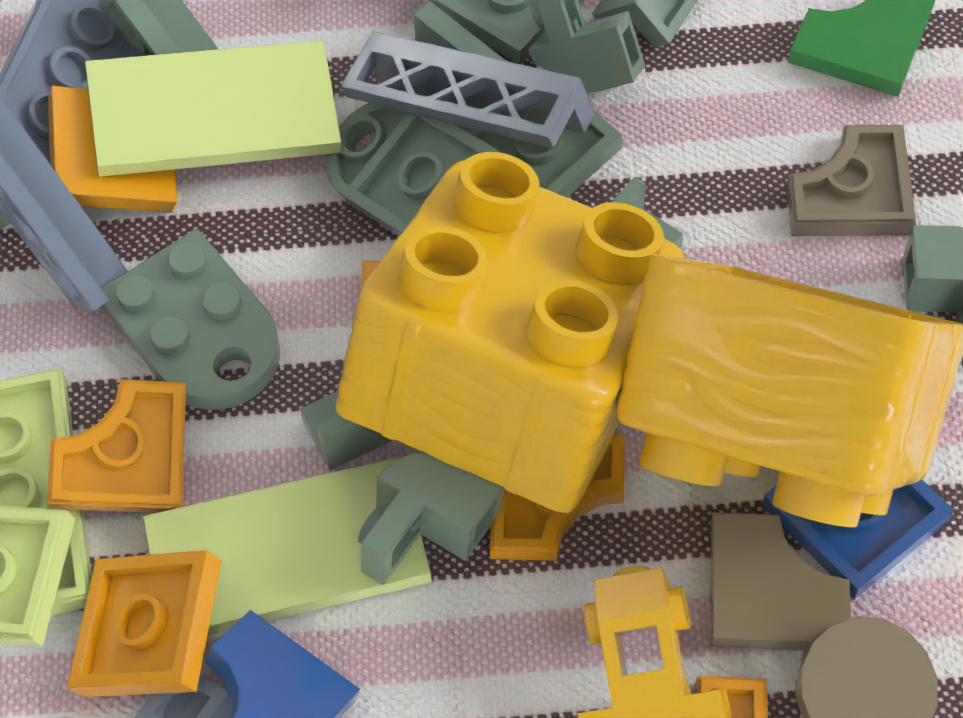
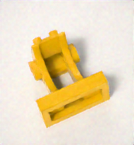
(638, 600)

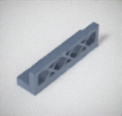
(469, 80)
(52, 219)

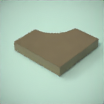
(858, 190)
(764, 590)

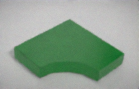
(864, 43)

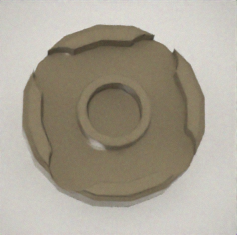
(866, 672)

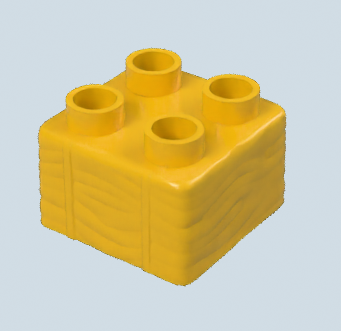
(502, 329)
(789, 379)

